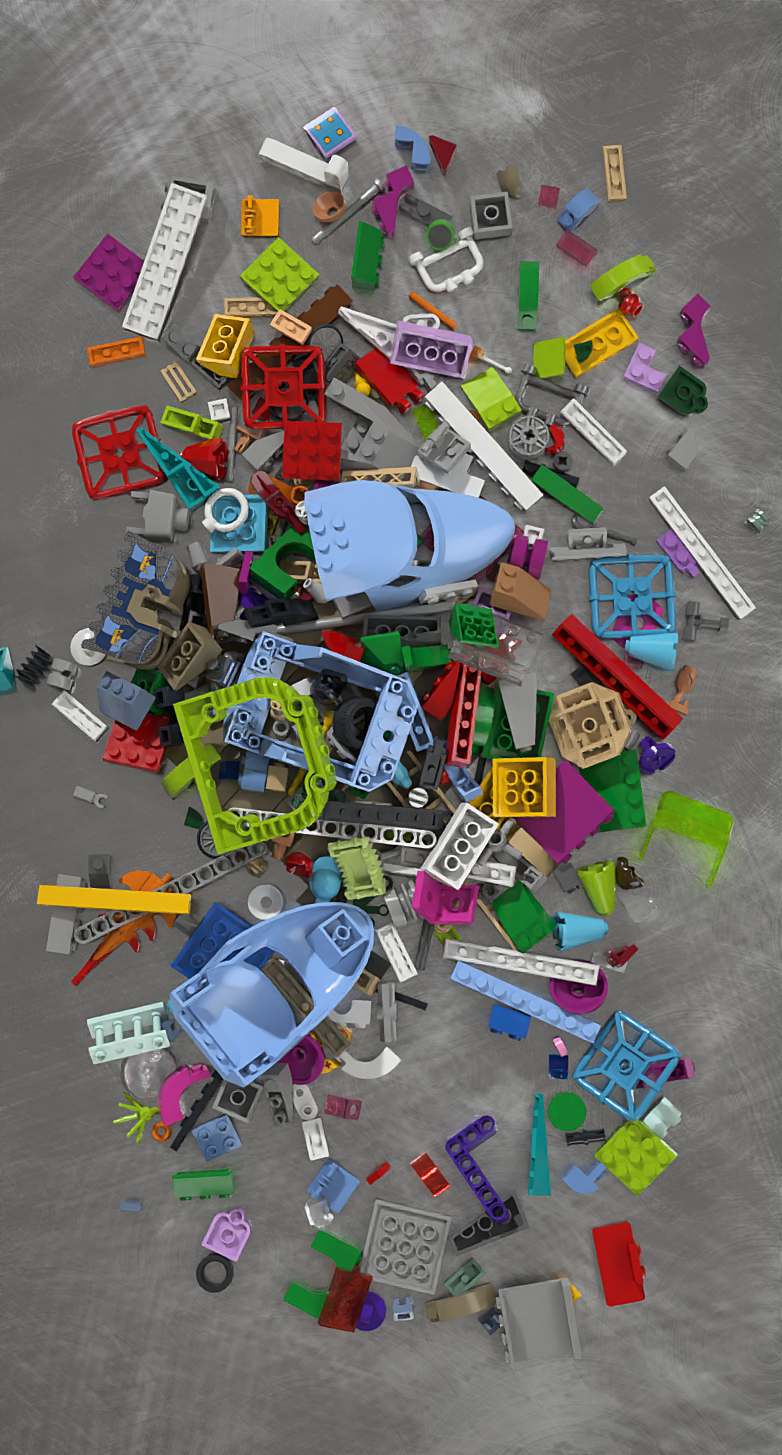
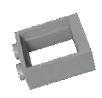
(209, 188)

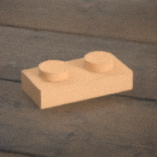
(291, 327)

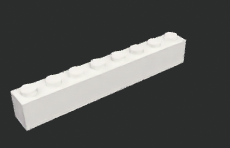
(484, 447)

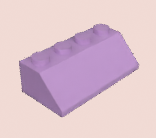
(431, 349)

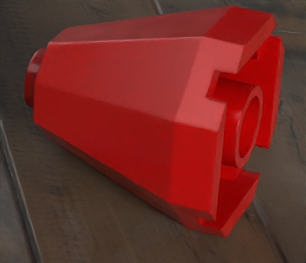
(208, 457)

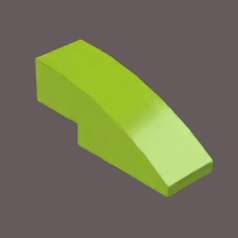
(191, 424)

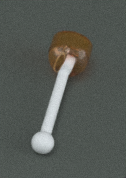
(478, 354)

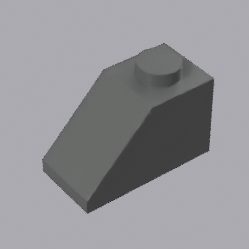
(100, 871)

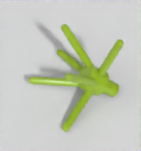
(143, 1114)

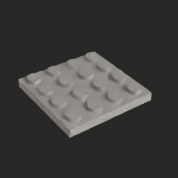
(405, 1246)

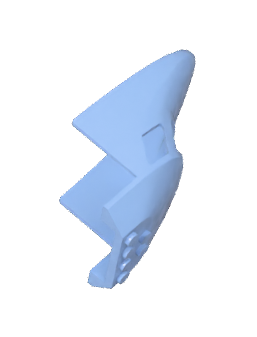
(369, 537)
(241, 1014)

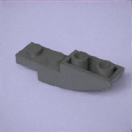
(188, 351)
(243, 632)

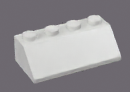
(459, 846)

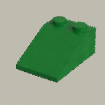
(523, 916)

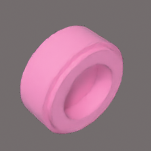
(560, 1046)

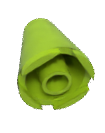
(600, 885)

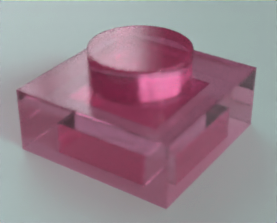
(548, 196)

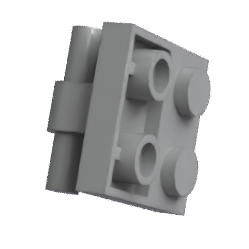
(444, 448)

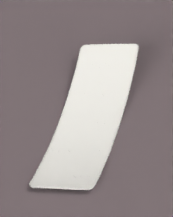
(599, 959)

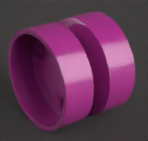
(533, 558)

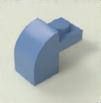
(578, 208)
(584, 1183)

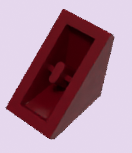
(443, 151)

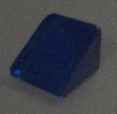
(229, 770)
(558, 1067)

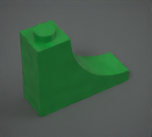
(425, 657)

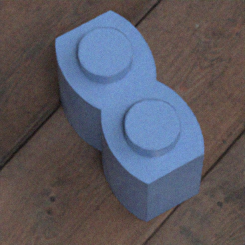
(255, 772)

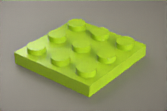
(279, 276)
(635, 1155)

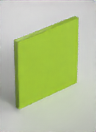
(549, 358)

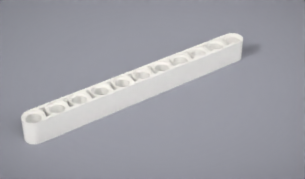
(360, 829)

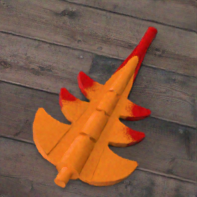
(137, 881)

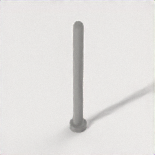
(378, 186)

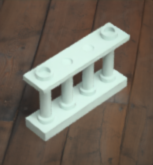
(123, 1021)

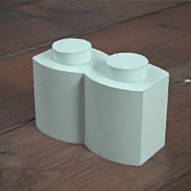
(662, 1117)

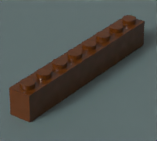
(321, 312)

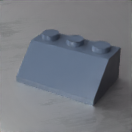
(123, 700)

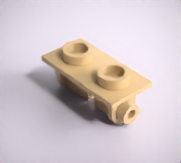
(255, 867)

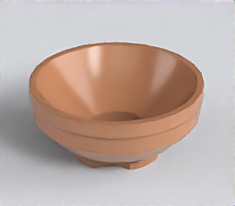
(326, 203)

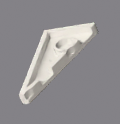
(375, 330)

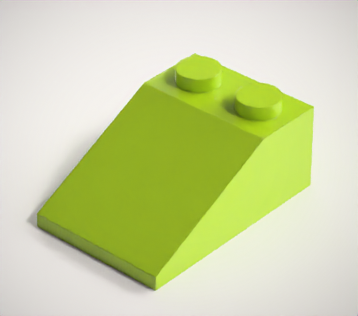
(491, 400)

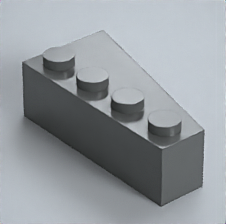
(413, 630)
(485, 1230)

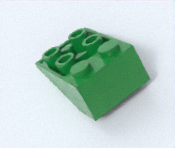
(473, 625)

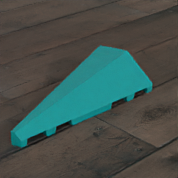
(188, 482)
(539, 1167)

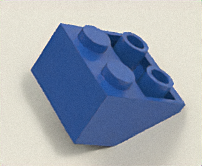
(508, 1021)

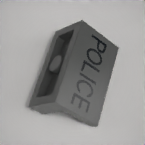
(341, 364)

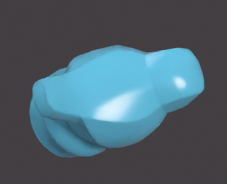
(401, 777)

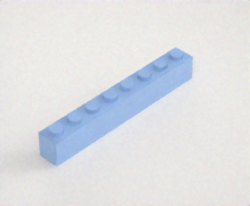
(525, 1001)

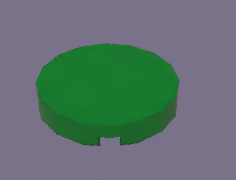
(567, 1111)

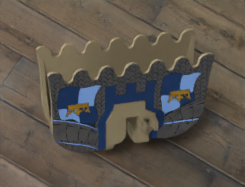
(129, 621)

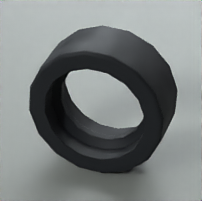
(229, 1271)

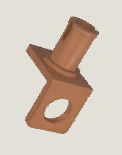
(246, 439)
(281, 845)

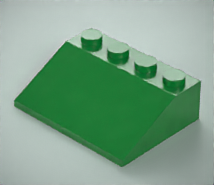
(500, 739)
(620, 786)

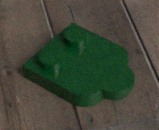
(684, 393)

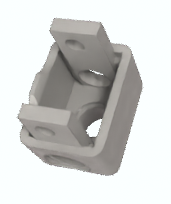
(160, 516)

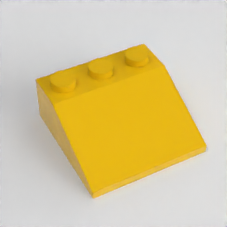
(524, 787)

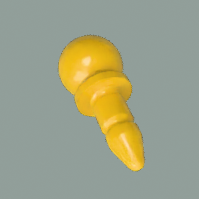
(361, 384)

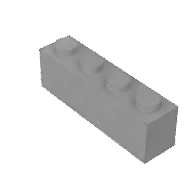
(64, 920)

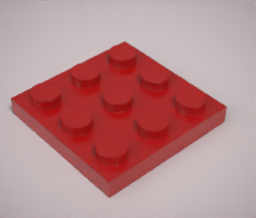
(312, 450)
(137, 748)

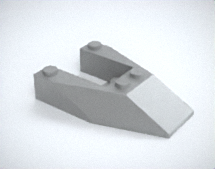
(376, 436)

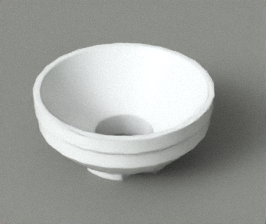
(255, 898)

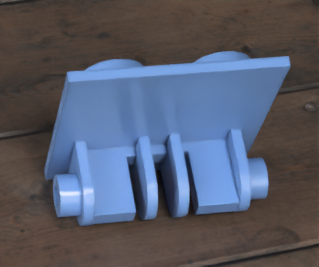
(216, 1137)
(334, 1183)

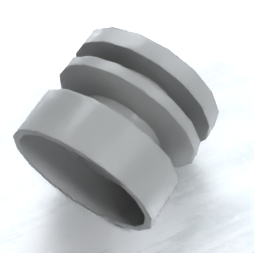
(528, 449)
(401, 904)

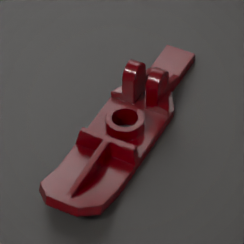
(270, 494)

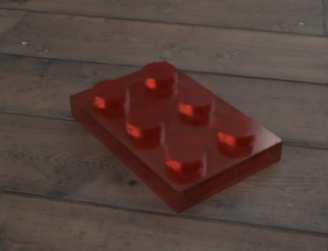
(345, 1300)

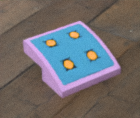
(330, 132)

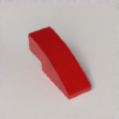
(342, 645)

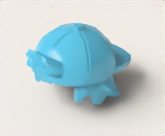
(325, 879)

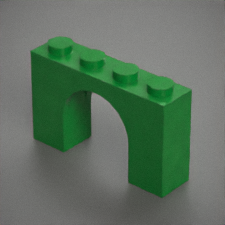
(266, 571)
(342, 1253)

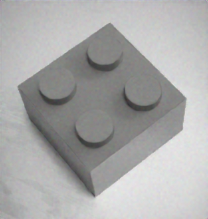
(491, 215)
(238, 1101)

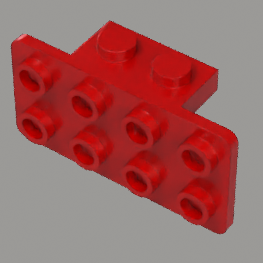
(619, 1264)

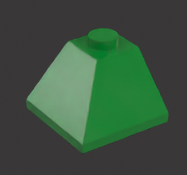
(383, 652)

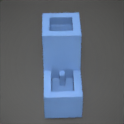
(408, 138)

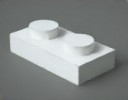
(315, 1138)

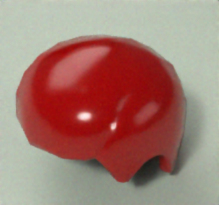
(299, 864)

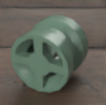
(758, 521)

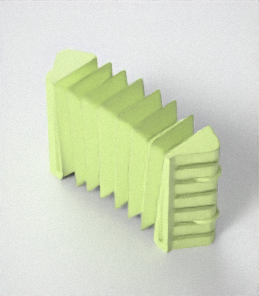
(359, 867)

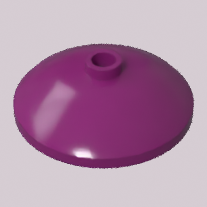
(588, 1001)
(305, 1066)

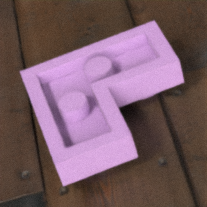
(641, 373)

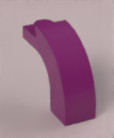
(684, 1070)

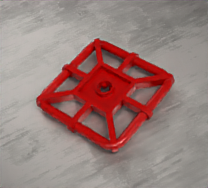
(274, 377)
(108, 445)

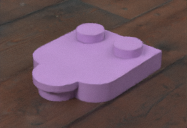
(228, 1233)

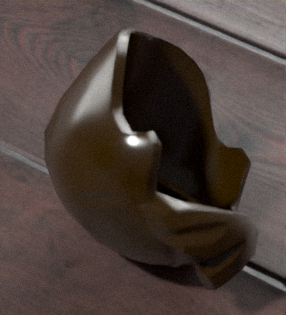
(626, 876)

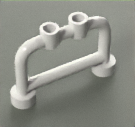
(450, 284)

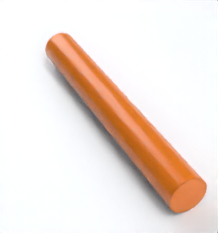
(432, 310)

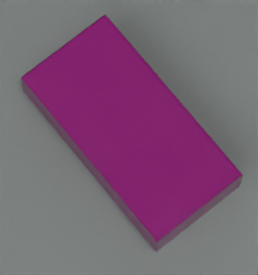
(244, 575)

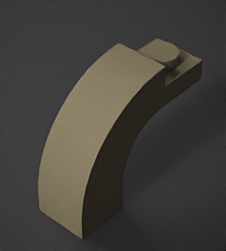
(462, 1304)

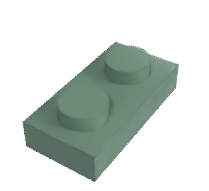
(465, 1277)

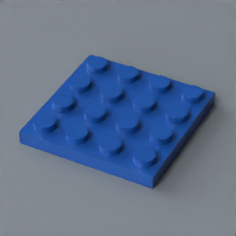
(209, 937)

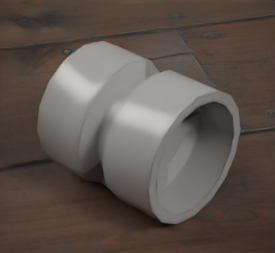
(62, 681)

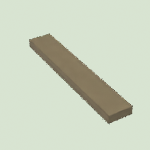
(303, 1004)

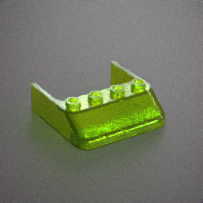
(694, 821)

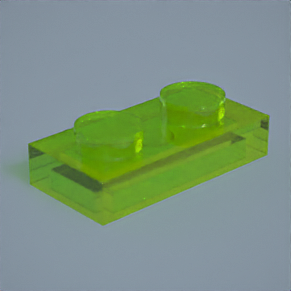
(425, 419)

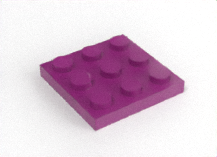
(111, 272)

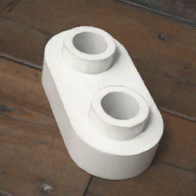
(423, 319)
(304, 1101)

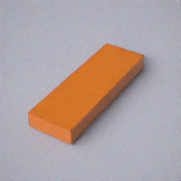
(116, 351)

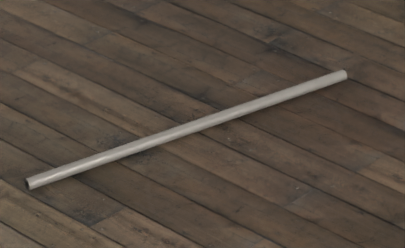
(357, 619)

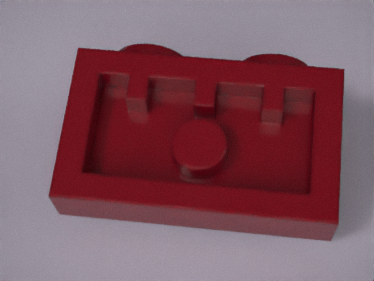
(622, 956)

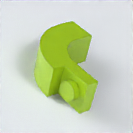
(622, 275)
(183, 775)

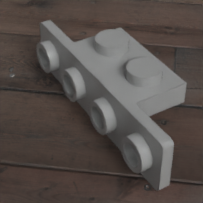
(587, 544)

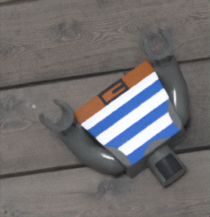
(225, 670)

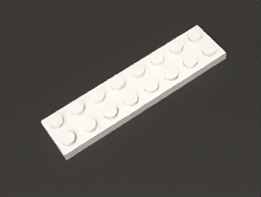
(164, 261)

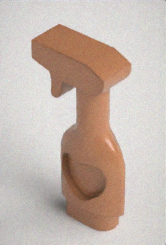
(684, 683)

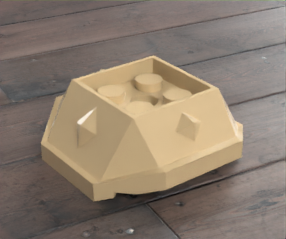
(571, 724)

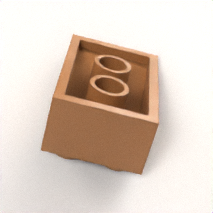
(519, 592)

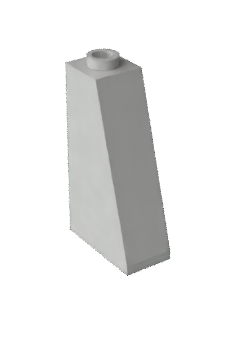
(521, 710)

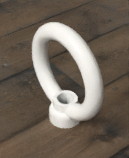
(211, 524)

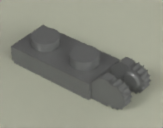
(423, 211)

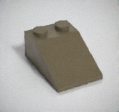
(189, 655)

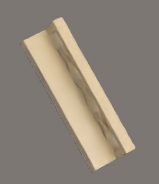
(399, 476)

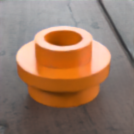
(155, 1131)

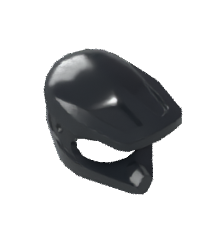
(327, 690)

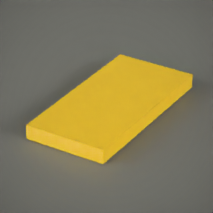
(608, 336)

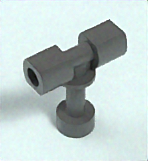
(695, 622)

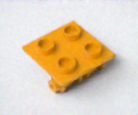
(259, 217)

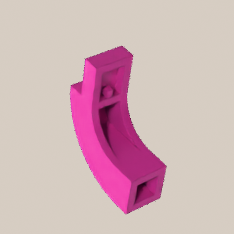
(173, 1087)

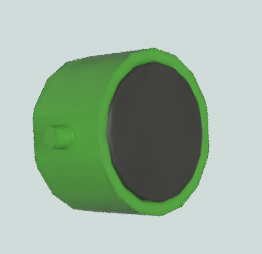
(440, 234)

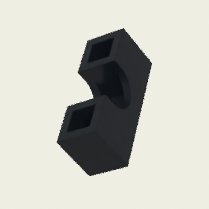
(194, 604)
(165, 698)

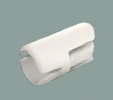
(418, 797)

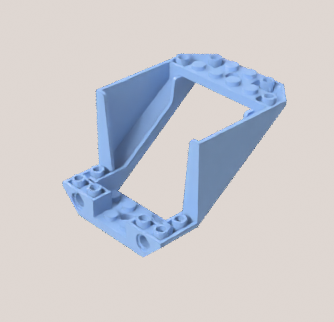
(393, 711)

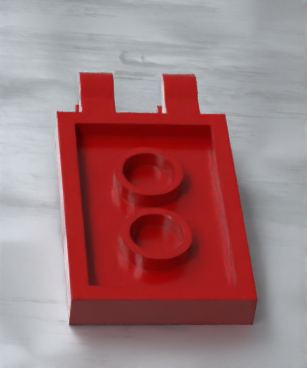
(389, 380)

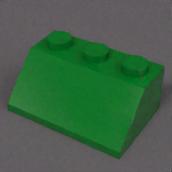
(367, 257)
(204, 1183)

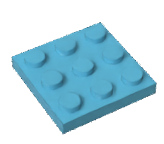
(250, 535)

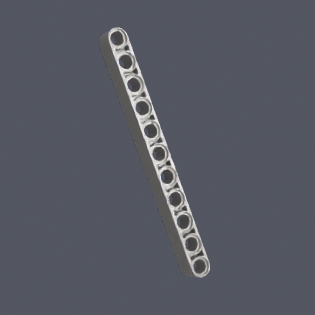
(178, 884)

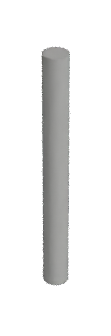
(232, 443)

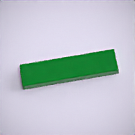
(566, 494)

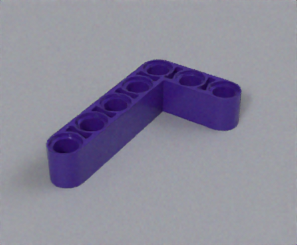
(474, 1170)

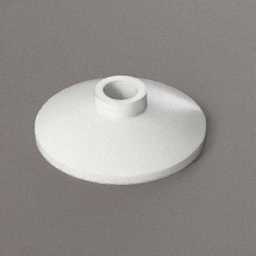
(81, 655)

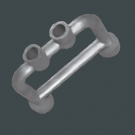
(549, 419)

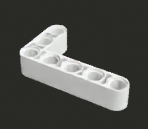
(326, 175)

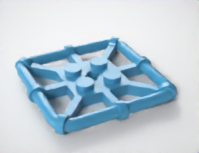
(624, 586)
(638, 1065)

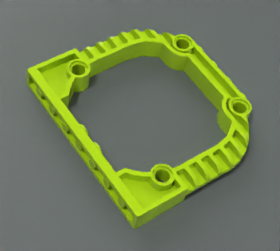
(195, 719)

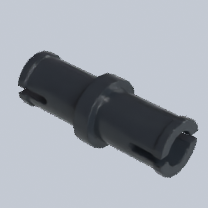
(585, 1137)

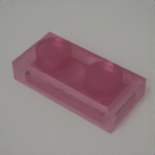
(576, 248)

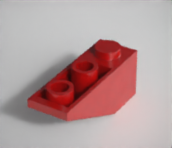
(441, 696)

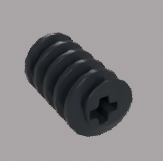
(33, 667)

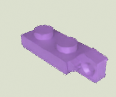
(678, 553)

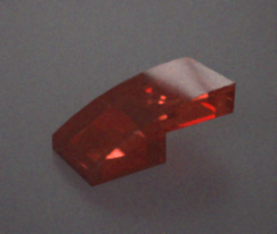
(430, 1174)

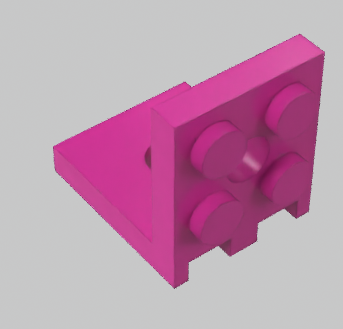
(436, 901)

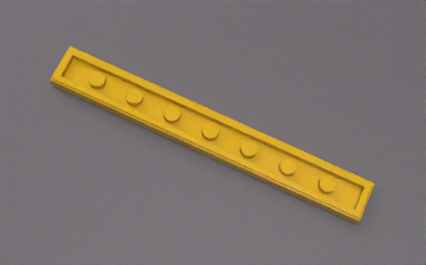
(114, 899)

